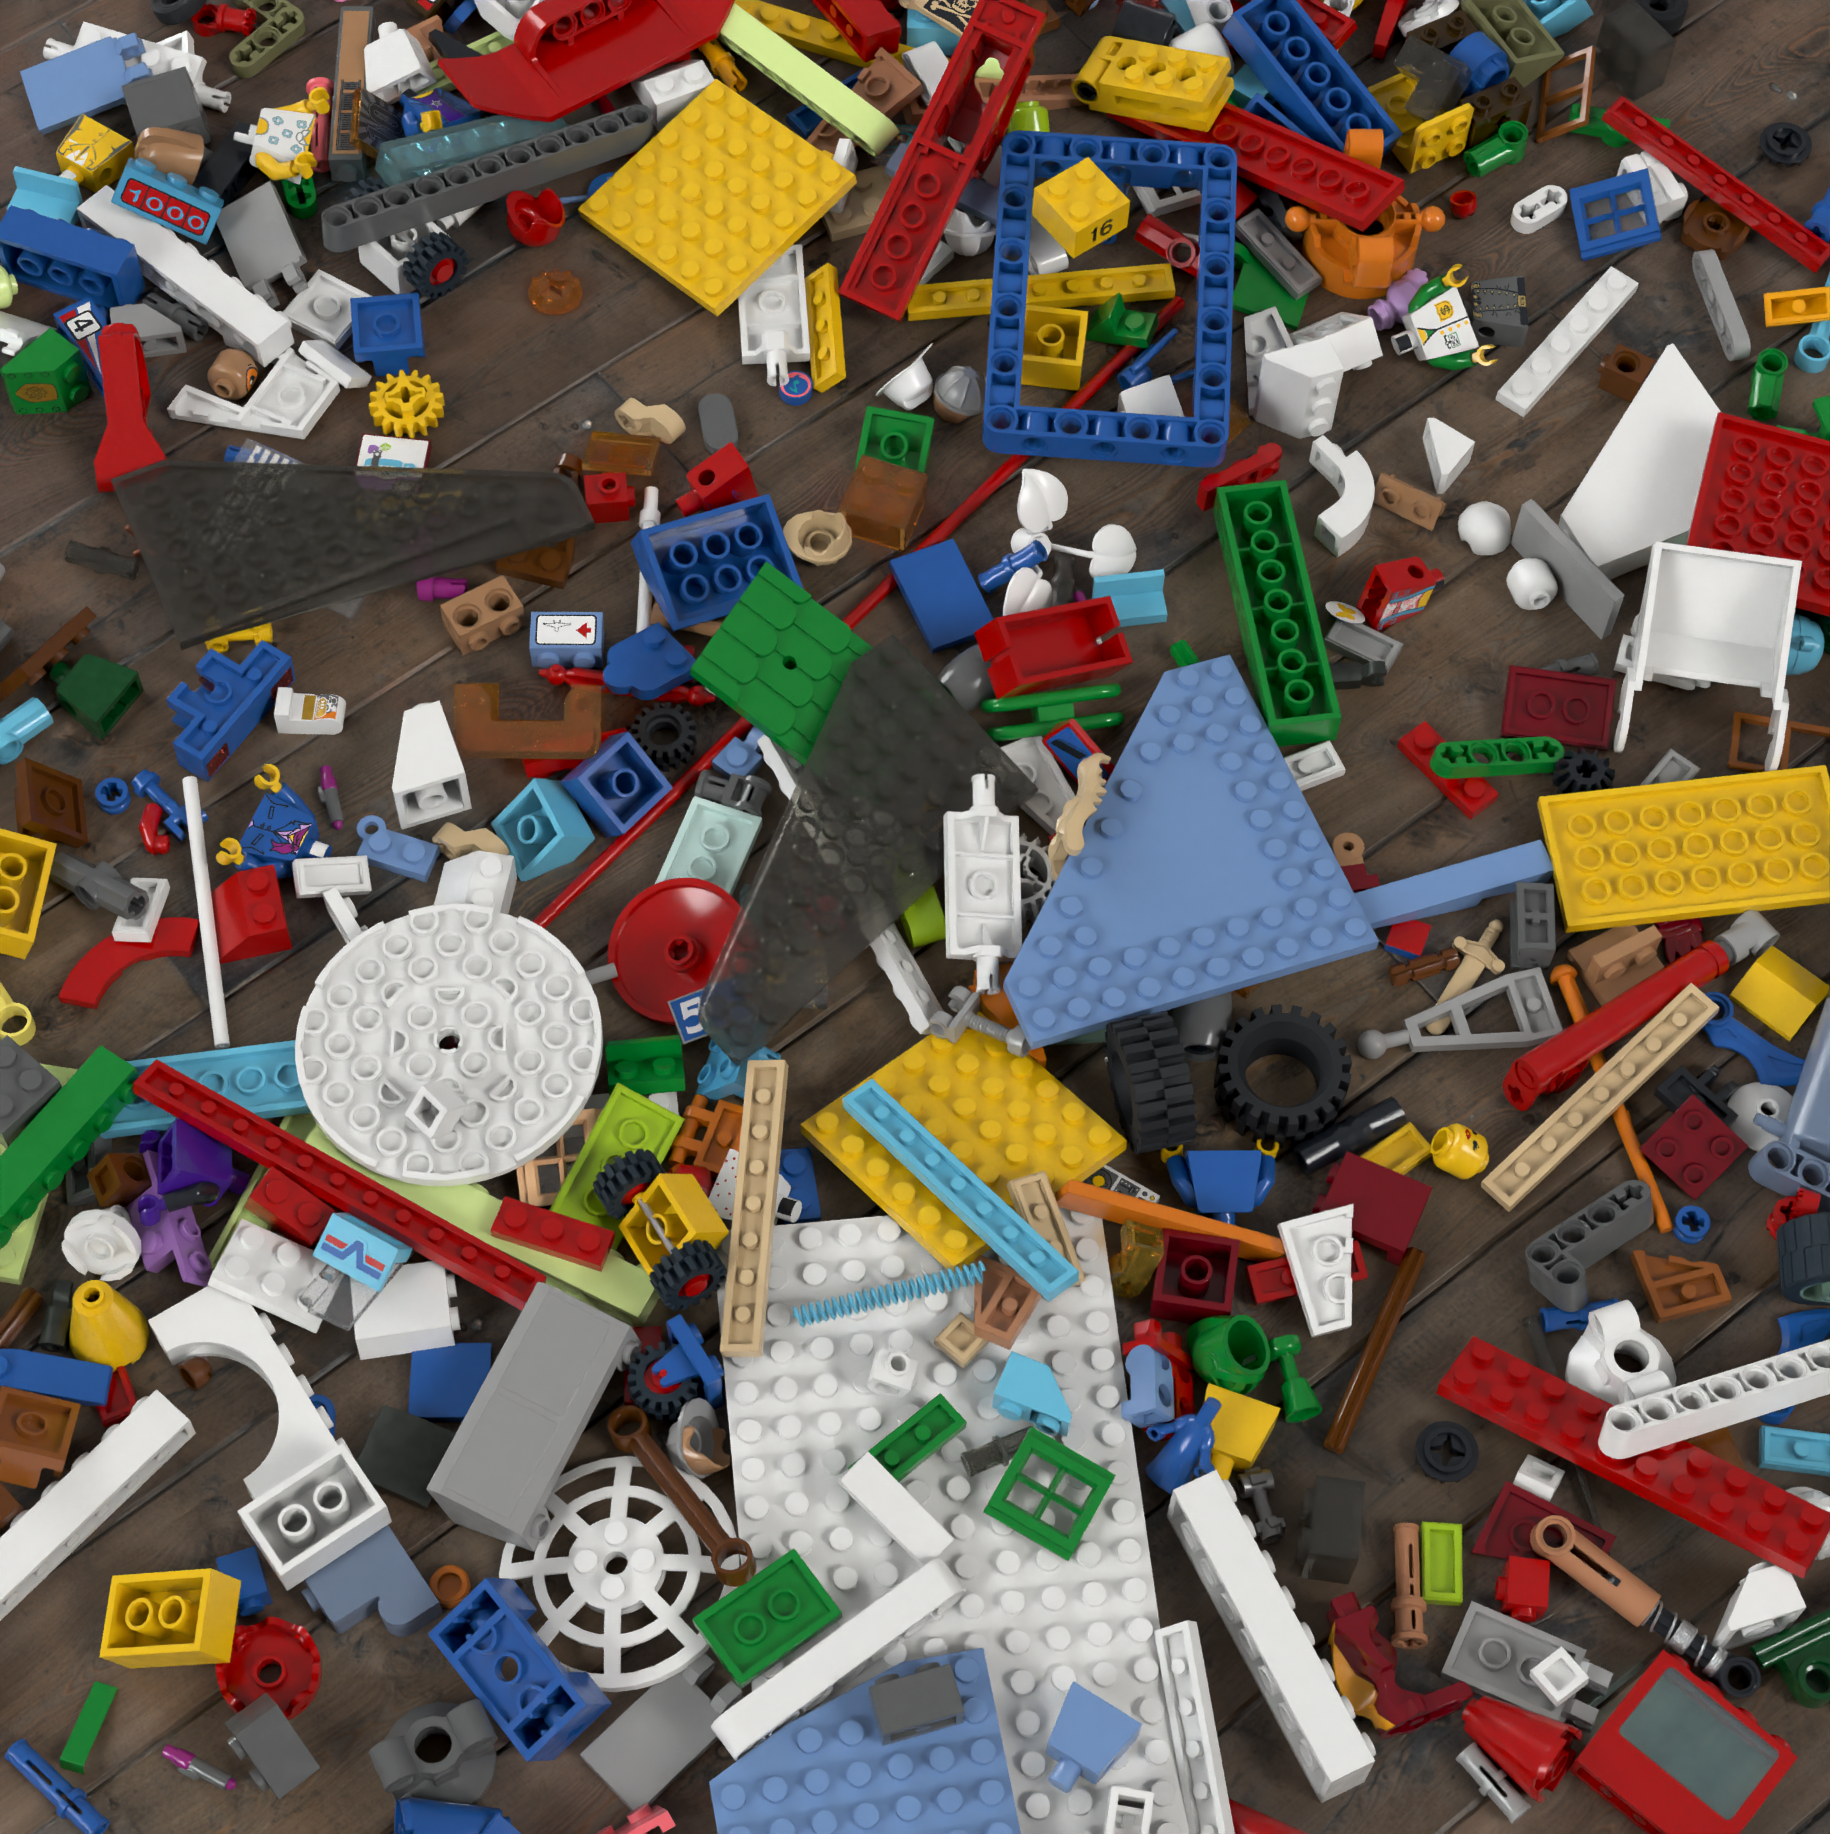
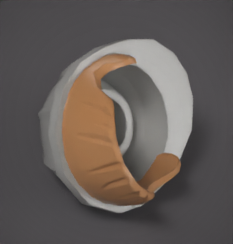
(959, 394)
(697, 1440)

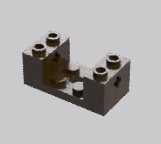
(1492, 105)

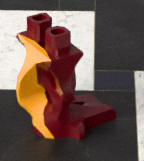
(1366, 1669)

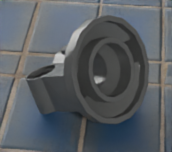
(457, 1778)

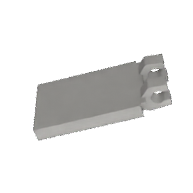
(263, 242)
(1496, 1659)
(660, 1735)

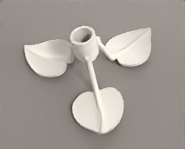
(1040, 503)

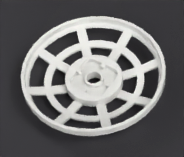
(634, 1586)

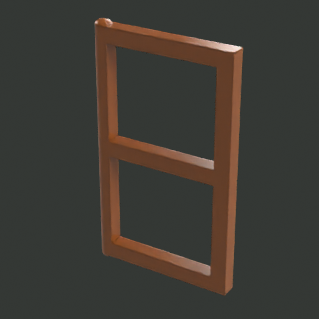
(1584, 88)
(1739, 717)

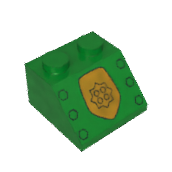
(46, 376)

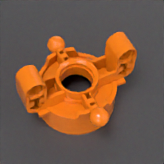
(1357, 263)

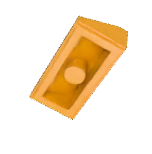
(1797, 306)

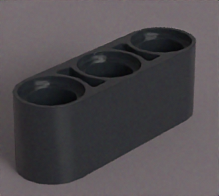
(227, 169)

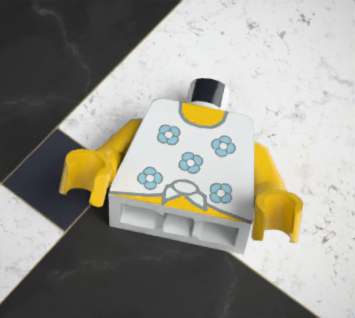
(284, 138)

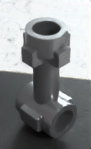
(1257, 1484)

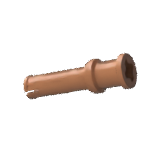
(1407, 1605)

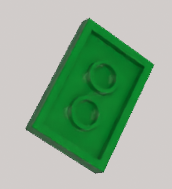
(767, 1618)

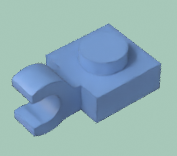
(740, 756)

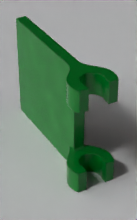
(1260, 290)

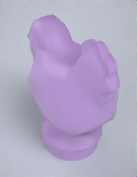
(1398, 297)

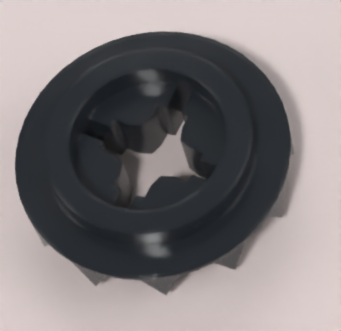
(1777, 134)
(1460, 1443)

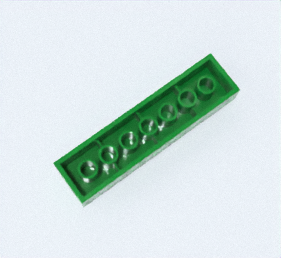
(1276, 613)

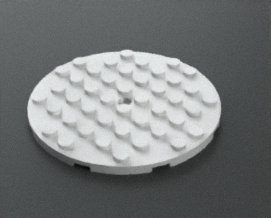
(461, 972)

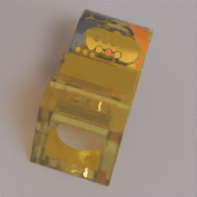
(1137, 1260)

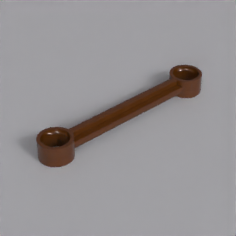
(682, 1496)

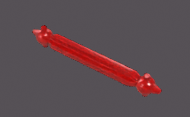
(557, 675)

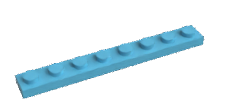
(961, 1190)

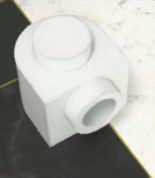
(892, 1373)

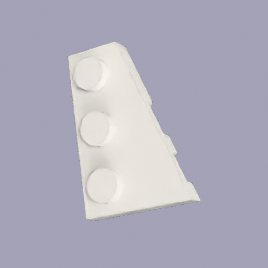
(1263, 335)
(1320, 1264)

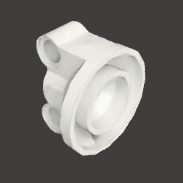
(1593, 1364)

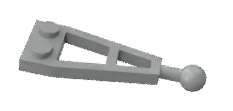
(1528, 1000)

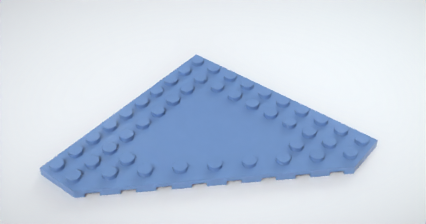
(1188, 873)

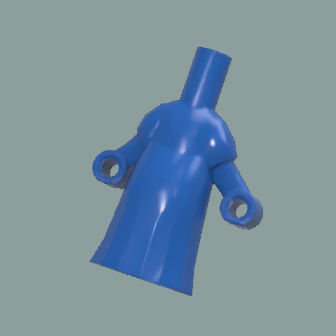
(1185, 1449)

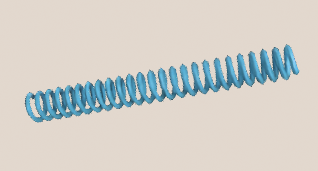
(889, 1293)

